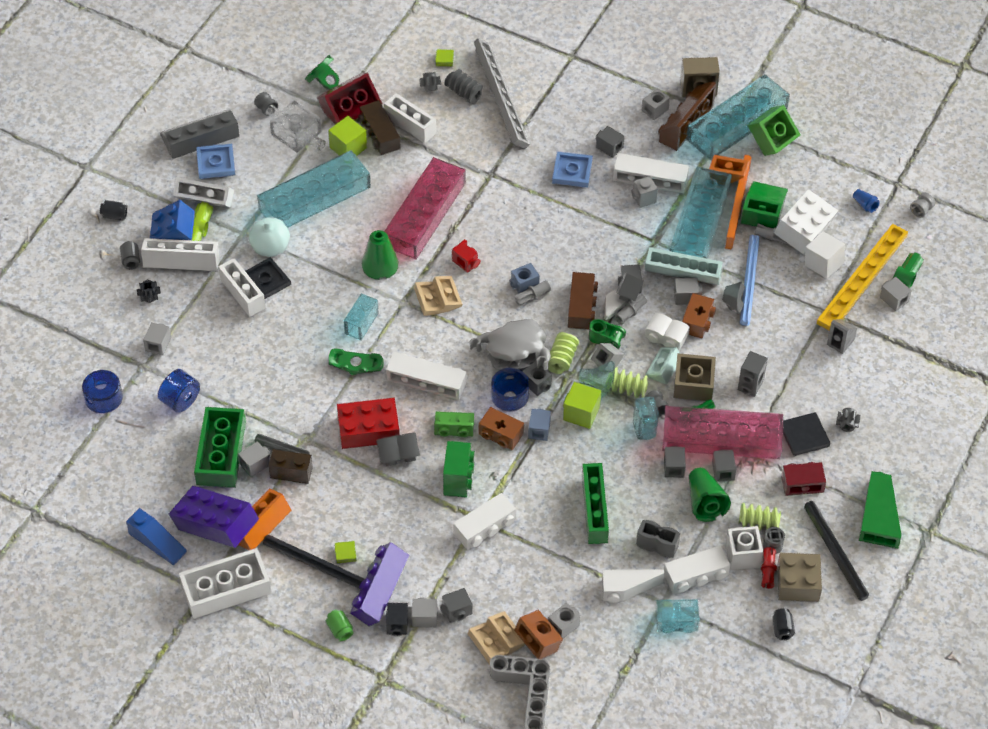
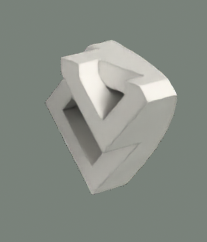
(612, 304)

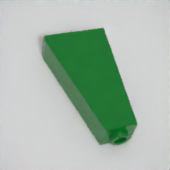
(880, 515)

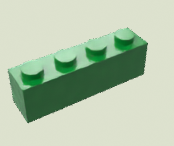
(595, 503)

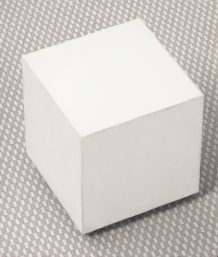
(824, 255)
(744, 548)

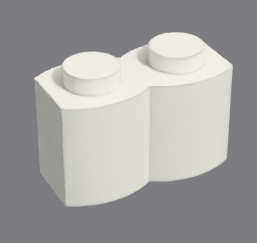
(666, 331)

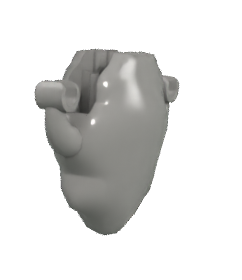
(515, 345)

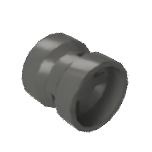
(263, 101)
(660, 403)
(774, 538)

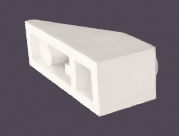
(625, 584)

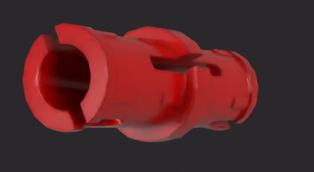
(768, 568)

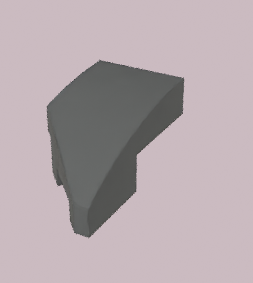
(732, 297)

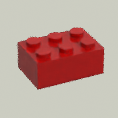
(367, 421)

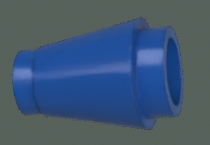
(866, 201)

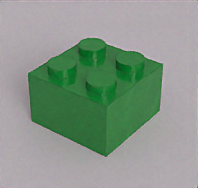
(458, 469)

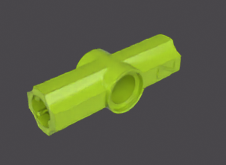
(201, 218)

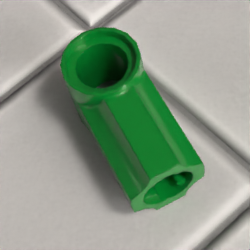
(909, 269)

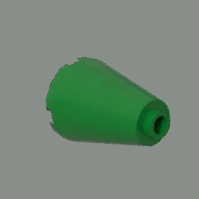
(379, 256)
(707, 496)

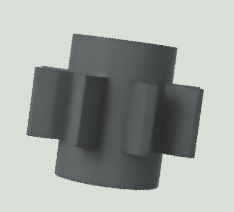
(430, 81)
(848, 419)

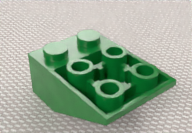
(763, 205)

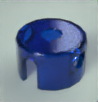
(517, 385)
(176, 390)
(104, 399)

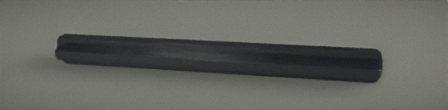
(836, 551)
(313, 561)

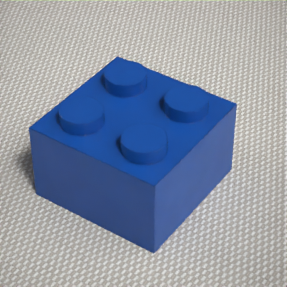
(173, 222)

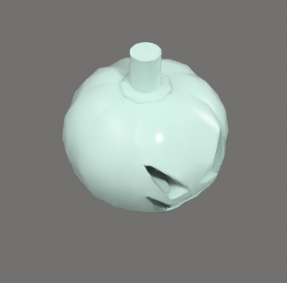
(269, 237)

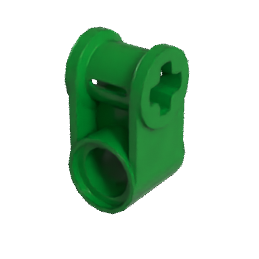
(606, 333)

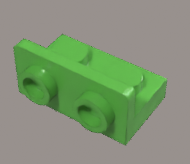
(454, 424)

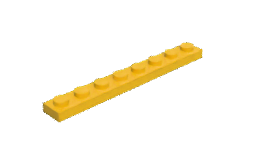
(863, 276)

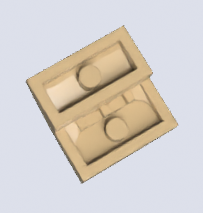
(437, 295)
(496, 636)

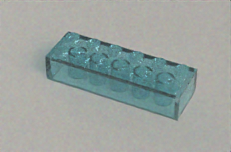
(729, 120)
(315, 190)
(701, 213)

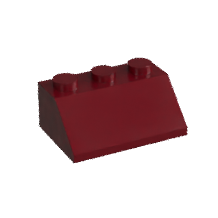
(348, 98)

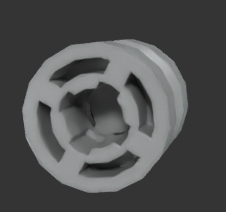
(922, 204)

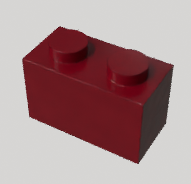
(803, 478)

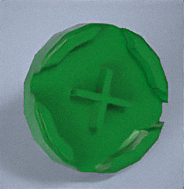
(321, 71)

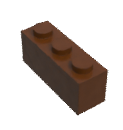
(582, 300)

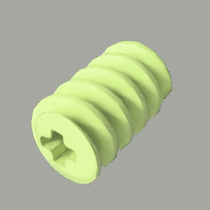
(562, 352)
(629, 383)
(759, 517)

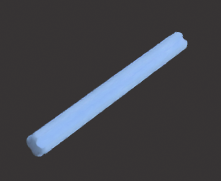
(749, 280)

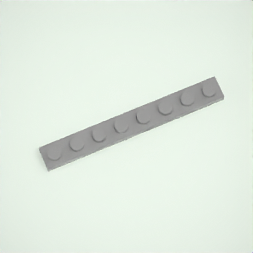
(501, 93)

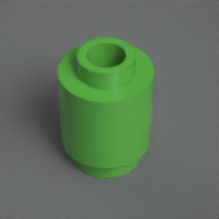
(339, 625)

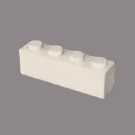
(664, 174)
(180, 254)
(426, 375)

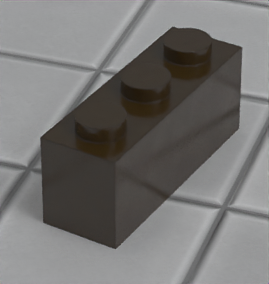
(379, 128)

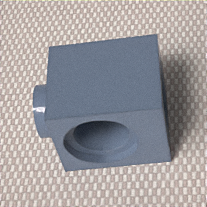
(524, 277)
(539, 424)

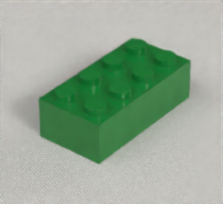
(219, 447)

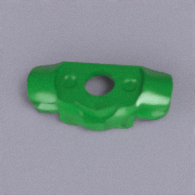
(341, 359)

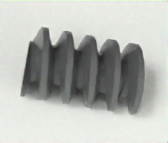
(464, 86)

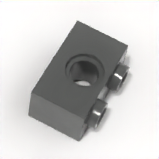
(752, 373)

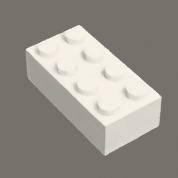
(225, 583)

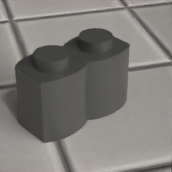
(398, 448)
(657, 538)

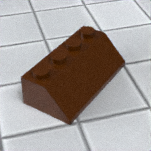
(696, 105)

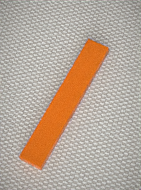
(737, 207)

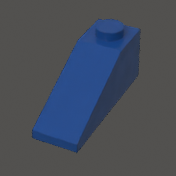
(155, 536)

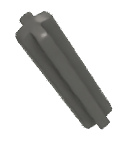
(271, 443)

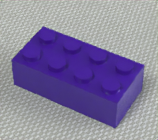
(213, 516)

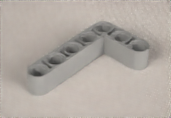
(528, 677)

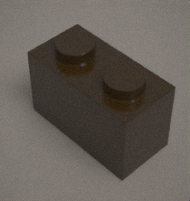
(290, 466)

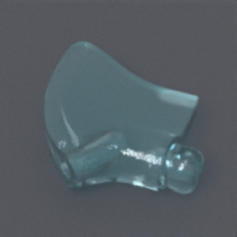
(599, 377)

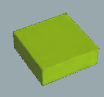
(444, 57)
(345, 552)

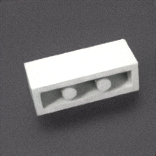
(410, 118)
(203, 192)
(242, 287)
(484, 521)
(696, 569)

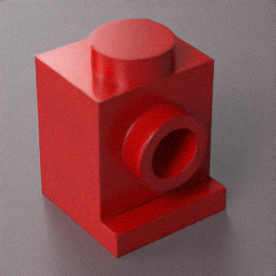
(465, 256)

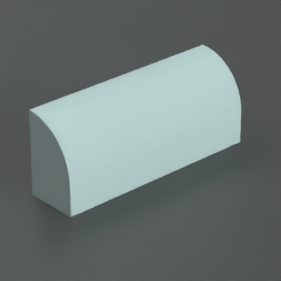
(683, 266)

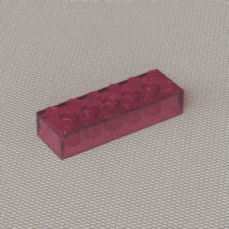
(425, 207)
(716, 429)

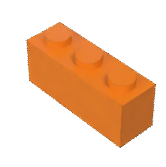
(271, 511)

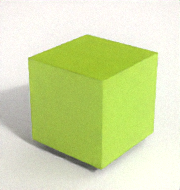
(347, 136)
(581, 405)

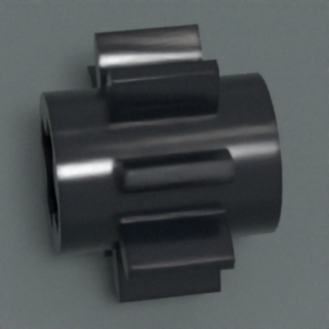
(148, 291)

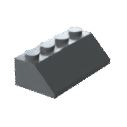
(200, 132)

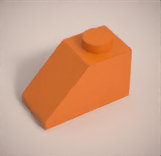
(729, 165)

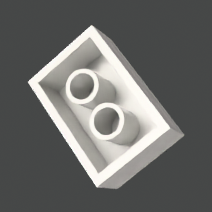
(805, 221)

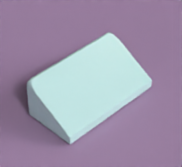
(663, 365)

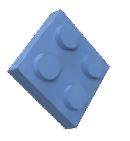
(215, 161)
(572, 169)

